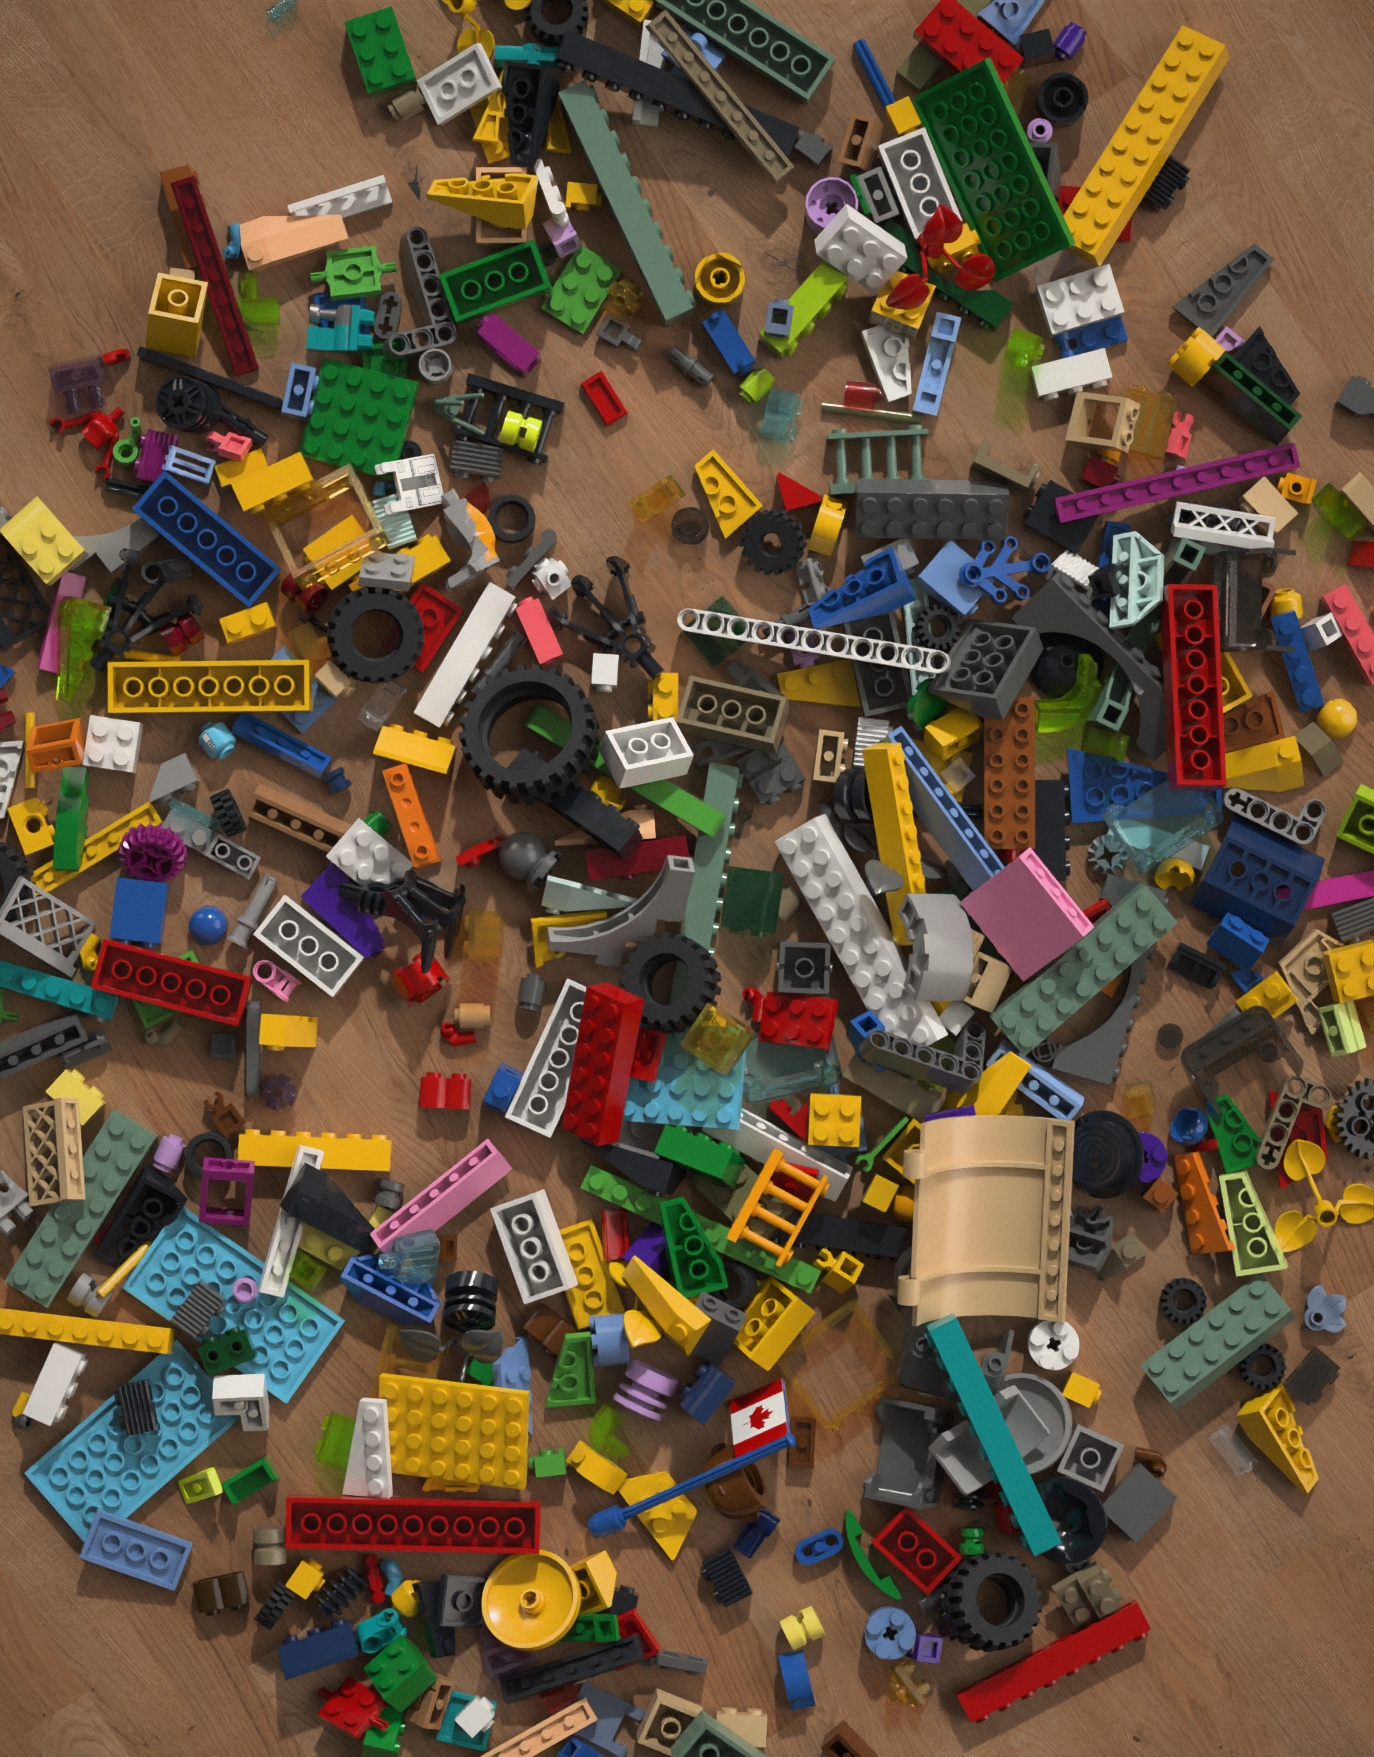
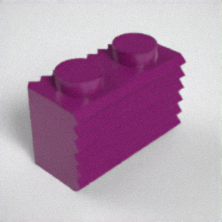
(155, 449)

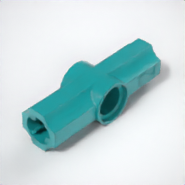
(526, 53)

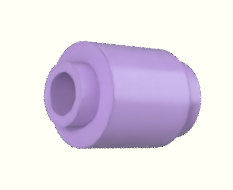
(1042, 124)
(169, 1153)

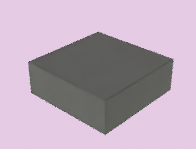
(223, 1045)

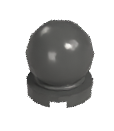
(526, 859)

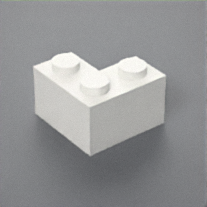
(245, 1397)

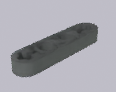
(253, 1050)

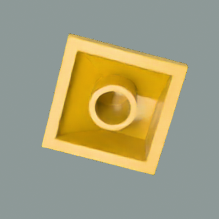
(596, 1582)

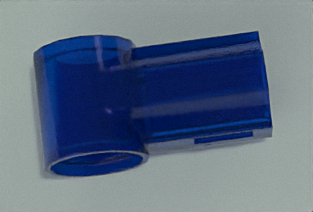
(756, 1532)

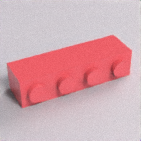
(1356, 632)

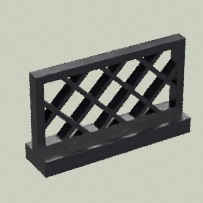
(7, 640)

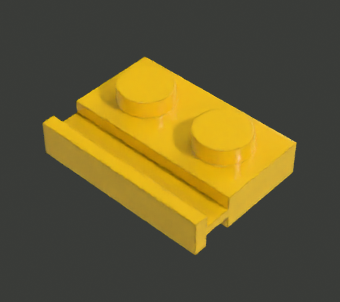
(1271, 994)

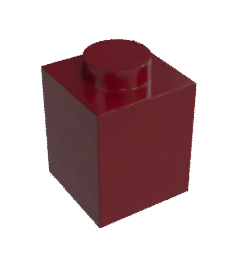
(1099, 473)

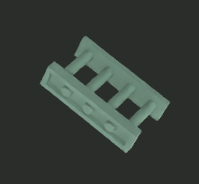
(843, 486)

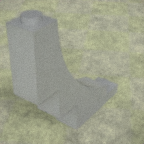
(107, 546)

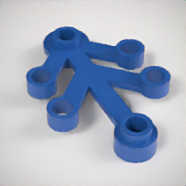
(1000, 570)

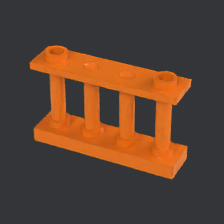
(411, 815)

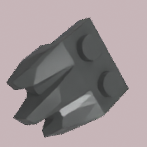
(1090, 1239)

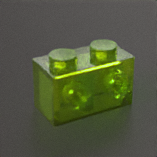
(1023, 348)

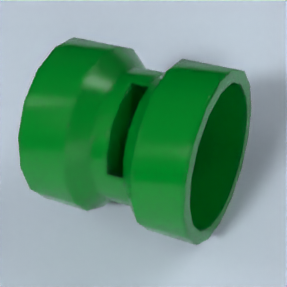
(971, 1540)

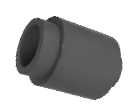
(531, 992)

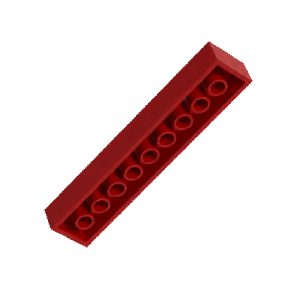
(413, 1524)

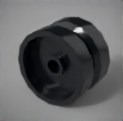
(852, 797)

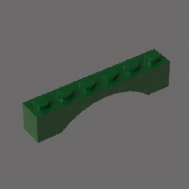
(984, 305)

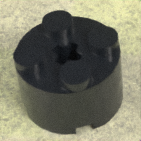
(1069, 88)

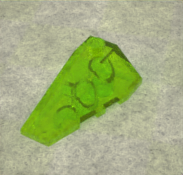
(77, 629)

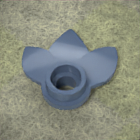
(1327, 1307)

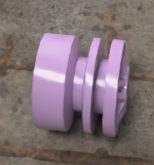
(828, 194)
(645, 1390)

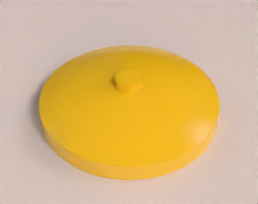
(531, 1600)

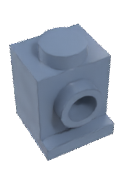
(774, 329)

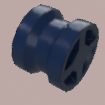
(336, 781)

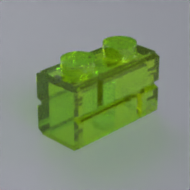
(337, 1439)

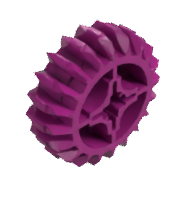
(150, 859)

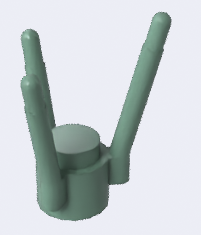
(450, 406)

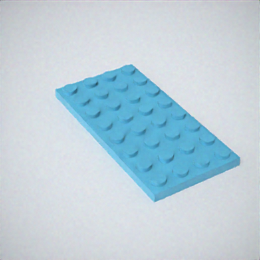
(285, 1331)
(119, 1472)

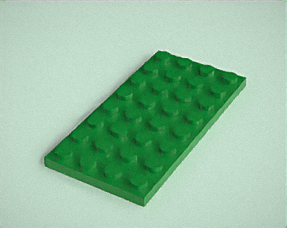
(992, 169)

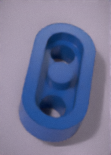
(819, 1547)

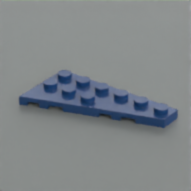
(1102, 781)

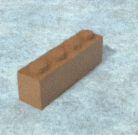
(296, 818)

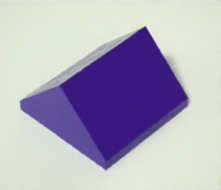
(650, 1250)

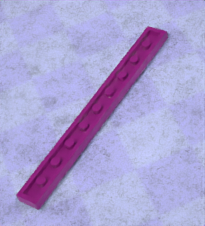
(1176, 483)

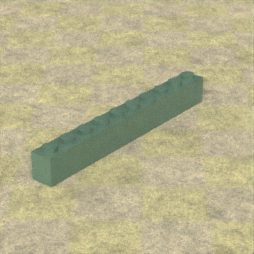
(708, 867)

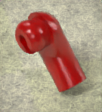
(455, 1037)

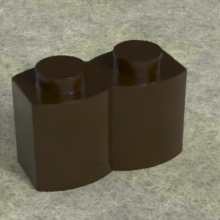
(221, 1592)

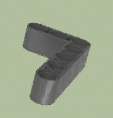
(424, 300)
(954, 1072)

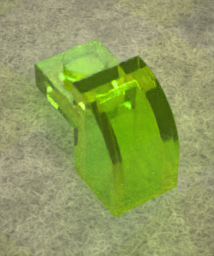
(256, 309)
(1337, 513)
(1106, 743)
(307, 1270)
(601, 1431)

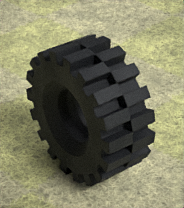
(788, 532)

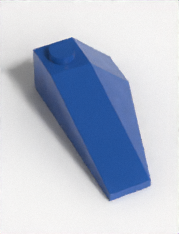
(872, 591)

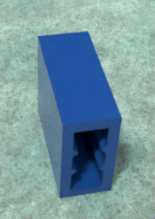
(139, 911)

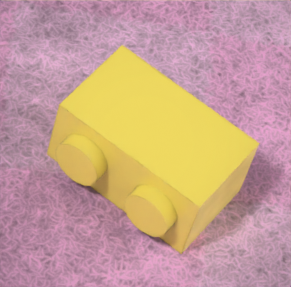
(71, 1085)

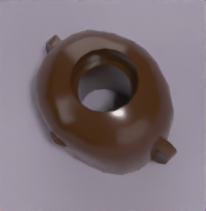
(739, 1493)

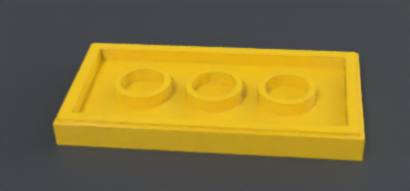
(596, 1289)

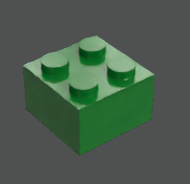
(400, 1673)

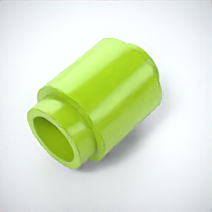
(756, 385)

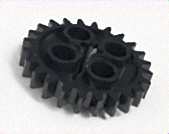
(1353, 1110)

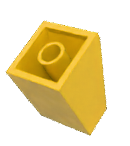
(176, 315)

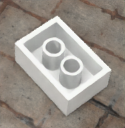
(860, 249)
(1079, 300)
(646, 752)
(56, 1383)

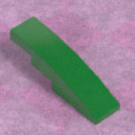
(70, 819)

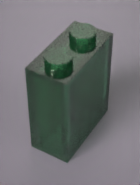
(752, 901)

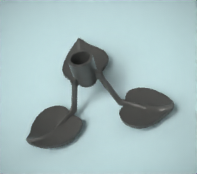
(879, 876)
(482, 1344)

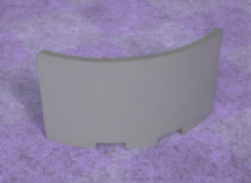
(941, 947)
(959, 1451)

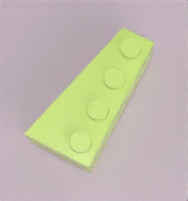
(1249, 1227)

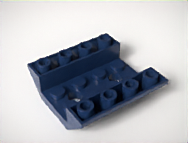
(1267, 864)

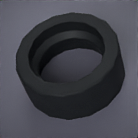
(521, 502)
(196, 1141)
(749, 1285)

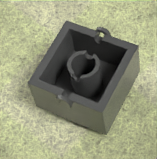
(804, 967)

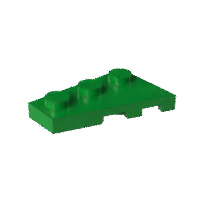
(1234, 1137)

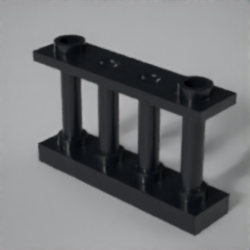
(503, 393)

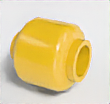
(1286, 600)
(405, 1599)

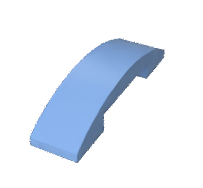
(936, 363)

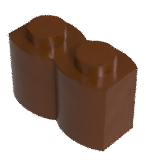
(548, 1328)

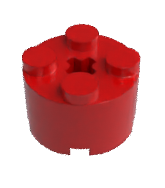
(414, 984)

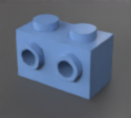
(298, 390)

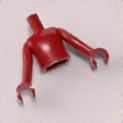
(97, 432)

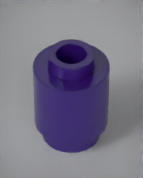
(1069, 41)

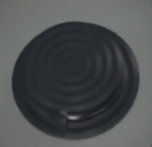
(1106, 1154)
(1076, 1517)

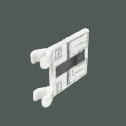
(415, 481)

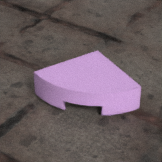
(1229, 340)

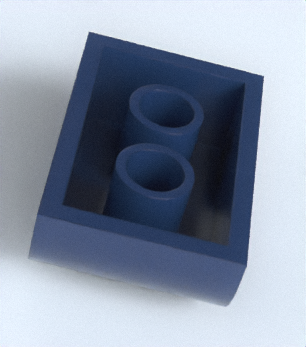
(706, 1391)

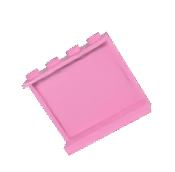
(1027, 914)

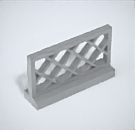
(35, 947)

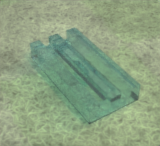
(194, 813)

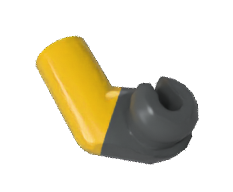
(22, 1421)

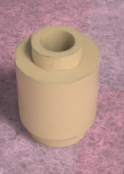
(472, 1015)

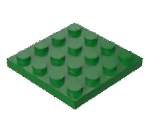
(358, 417)

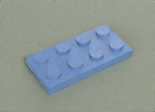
(135, 1549)

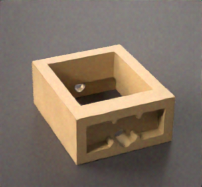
(1083, 416)

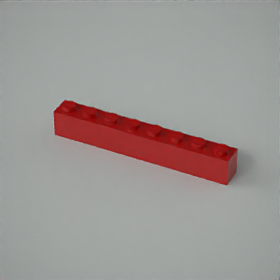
(1053, 1661)

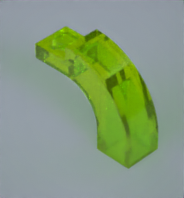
(1073, 707)

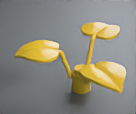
(472, 36)
(1294, 1229)
(637, 1324)

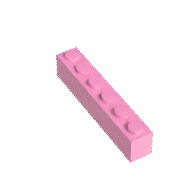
(445, 1195)

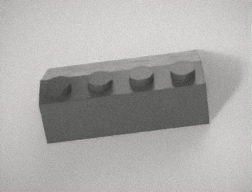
(988, 667)

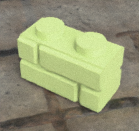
(1342, 1028)

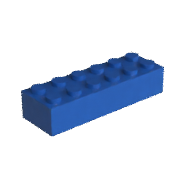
(206, 538)

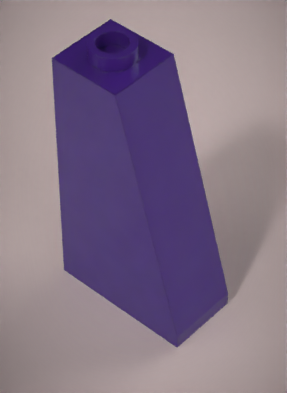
(343, 913)

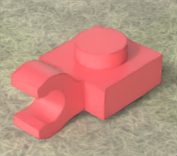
(1180, 438)
(231, 446)

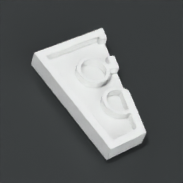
(890, 361)
(9, 761)

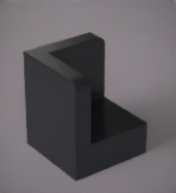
(1104, 581)

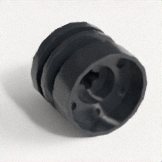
(200, 407)
(470, 1301)

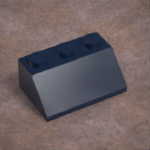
(318, 1648)

